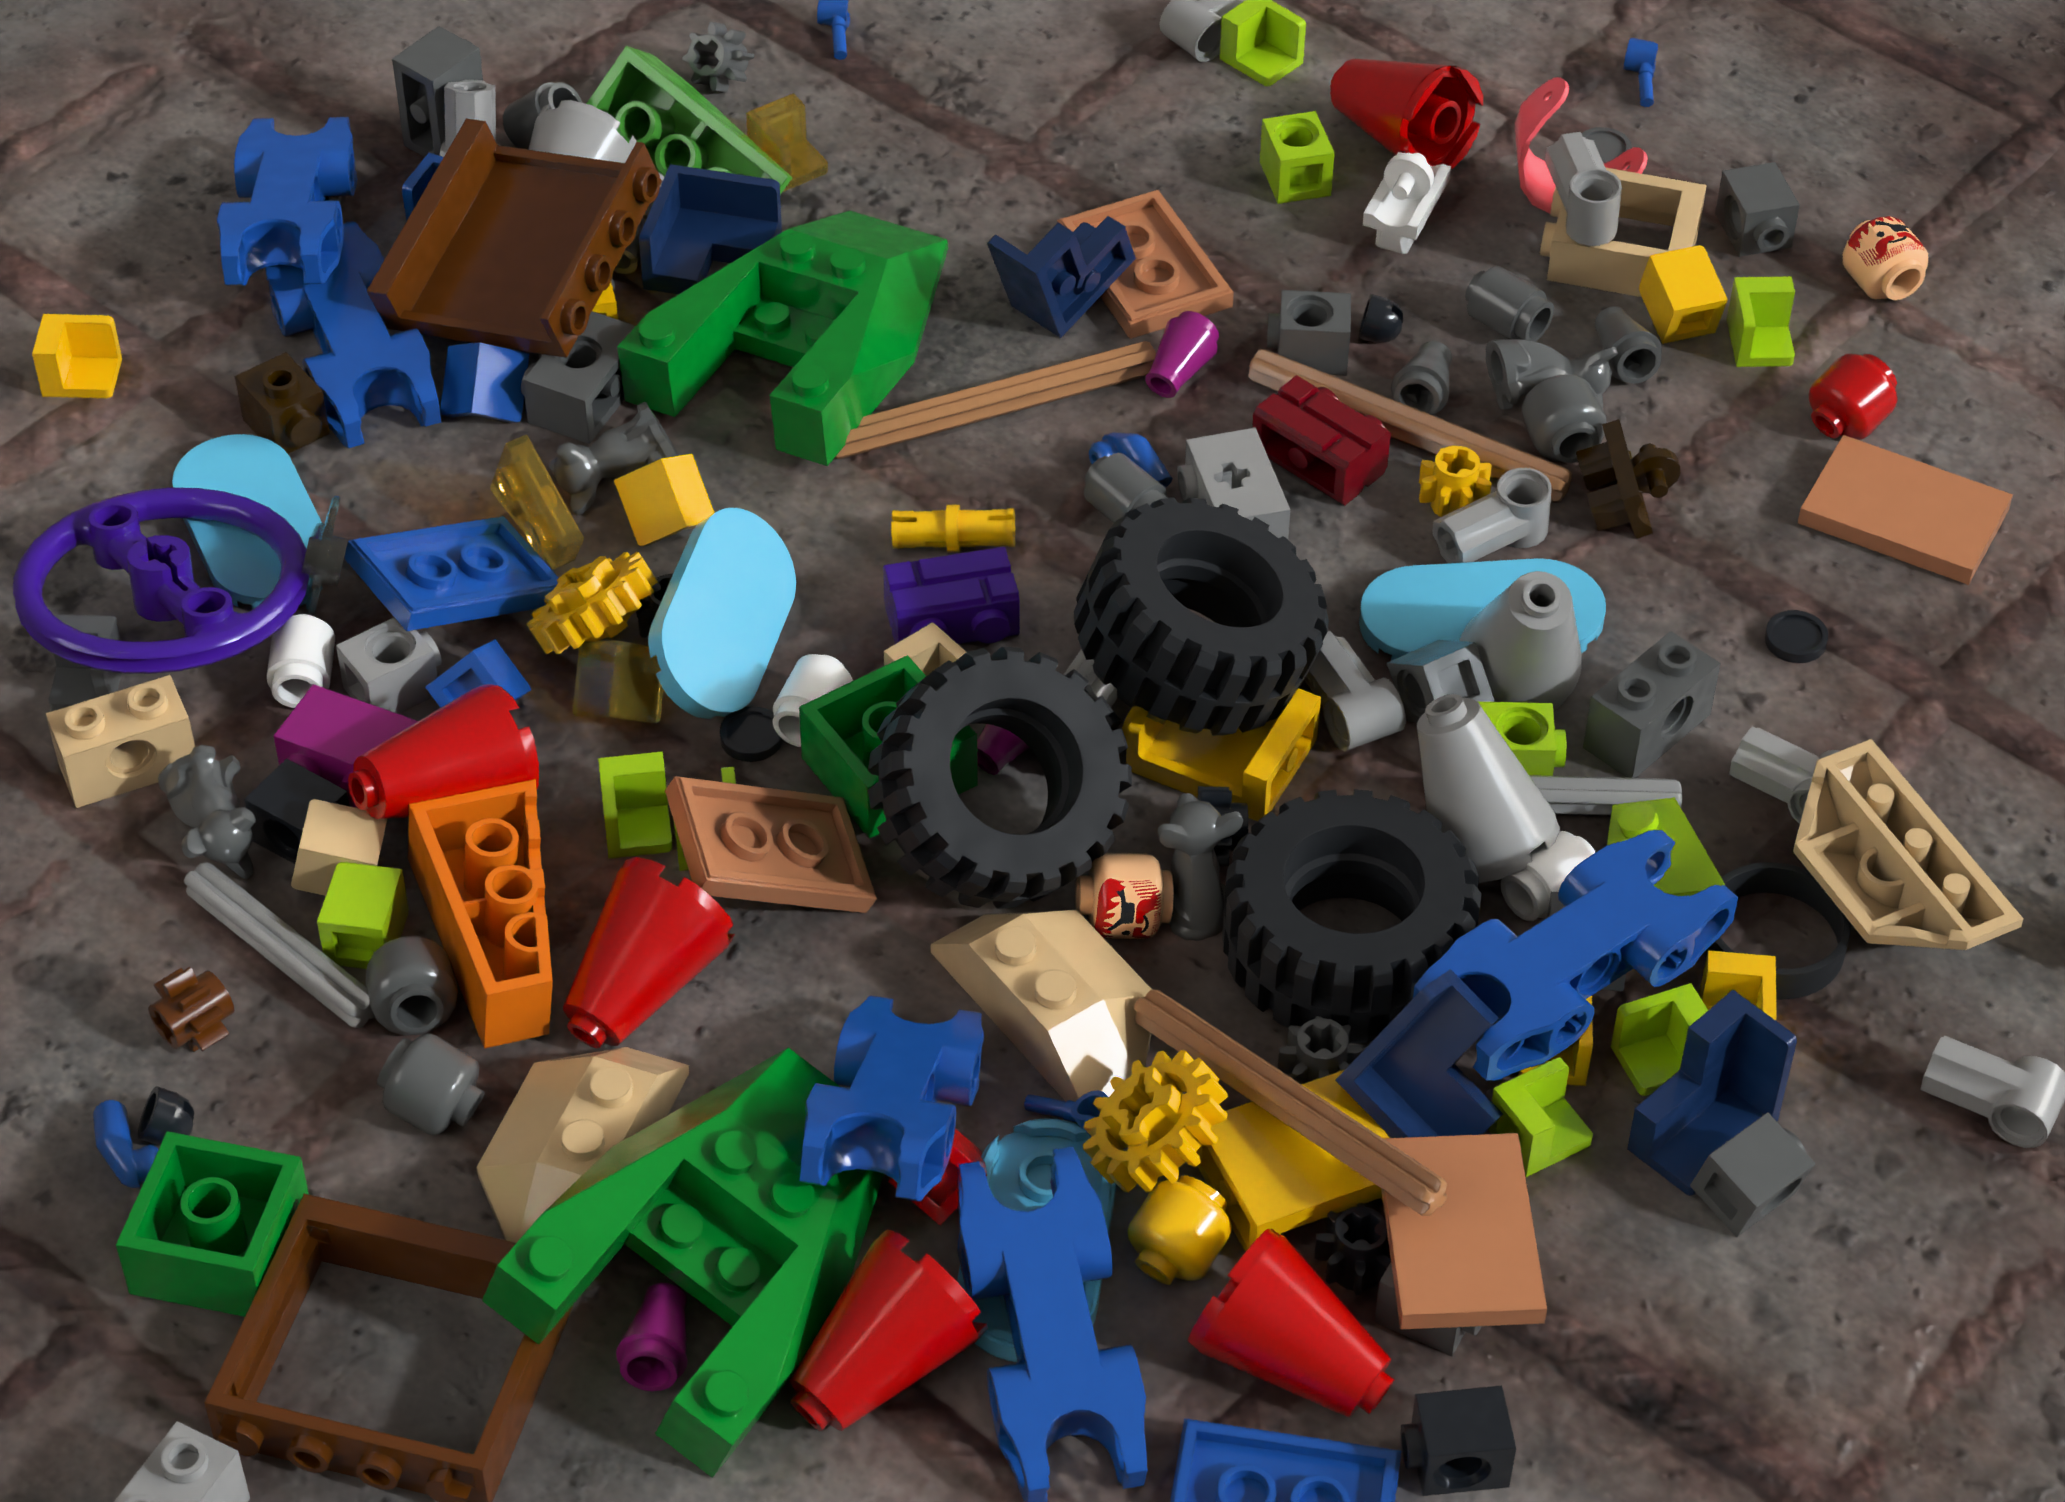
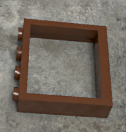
(398, 1250)

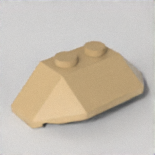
(1893, 859)
(1053, 994)
(566, 1122)

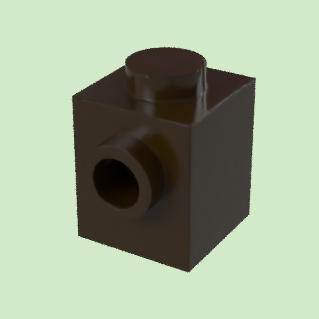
(282, 403)

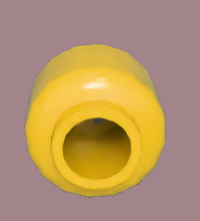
(1179, 1230)

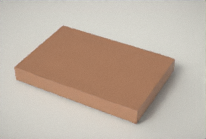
(1168, 270)
(1905, 509)
(770, 845)
(1476, 1252)

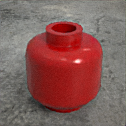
(1853, 396)

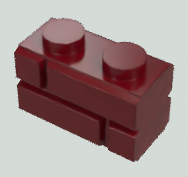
(1322, 439)

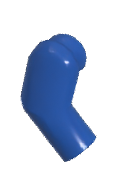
(1134, 447)
(116, 1147)

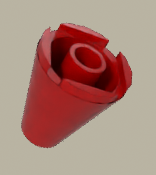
(1411, 106)
(448, 753)
(642, 952)
(1292, 1331)
(883, 1335)

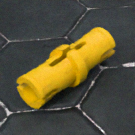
(953, 528)

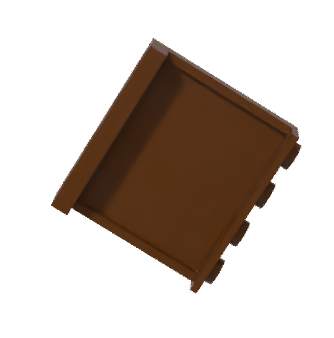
(512, 244)

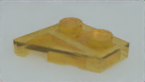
(535, 503)

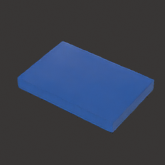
(452, 572)
(1269, 1466)

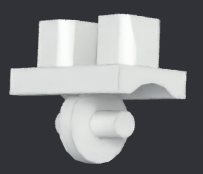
(1405, 200)

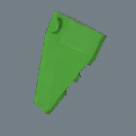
(677, 120)

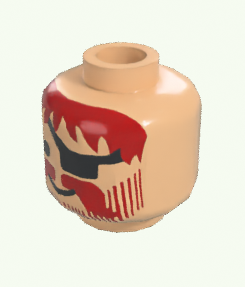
(1885, 258)
(1125, 895)

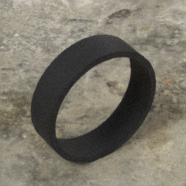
(1801, 885)

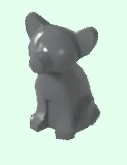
(1521, 364)
(610, 456)
(205, 800)
(1195, 868)

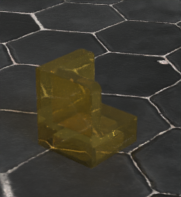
(781, 134)
(617, 682)

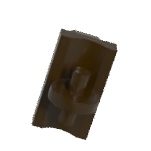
(1647, 472)

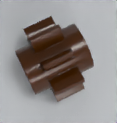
(191, 1009)

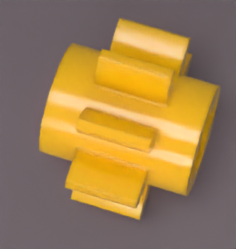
(1453, 479)

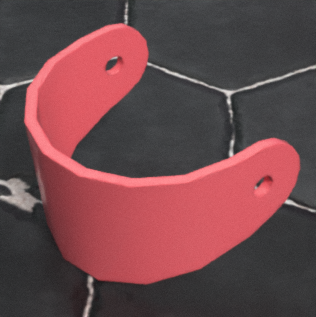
(1533, 171)

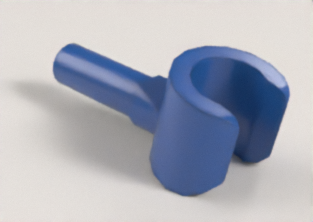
(836, 15)
(1641, 58)
(1074, 1111)

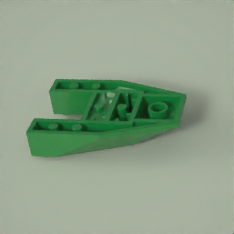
(826, 297)
(723, 1216)

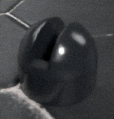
(1381, 320)
(163, 1113)

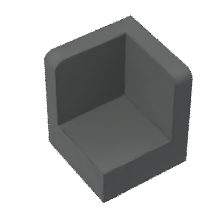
(80, 683)

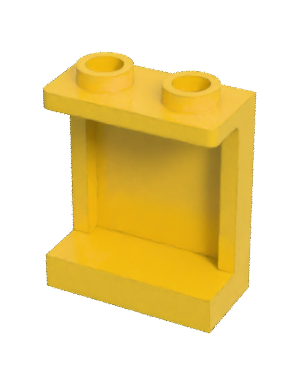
(1250, 763)
(1277, 1174)

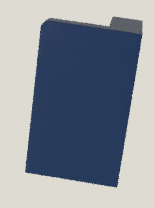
(704, 220)
(1063, 271)
(1410, 1070)
(1727, 1079)

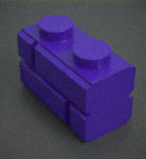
(962, 593)

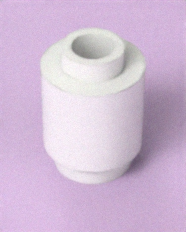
(299, 658)
(809, 679)
(1530, 889)

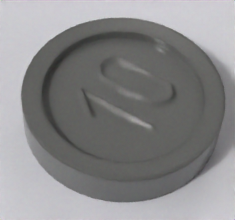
(1608, 142)

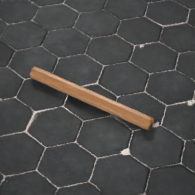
(999, 398)
(1407, 422)
(1293, 1103)

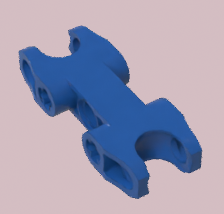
(287, 208)
(359, 360)
(1606, 929)
(892, 1108)
(1060, 1374)

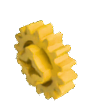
(592, 602)
(1155, 1121)

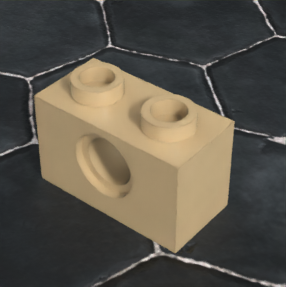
(120, 739)

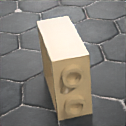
(1617, 264)

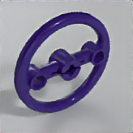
(161, 580)

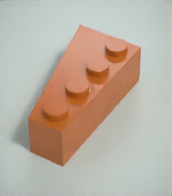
(486, 897)

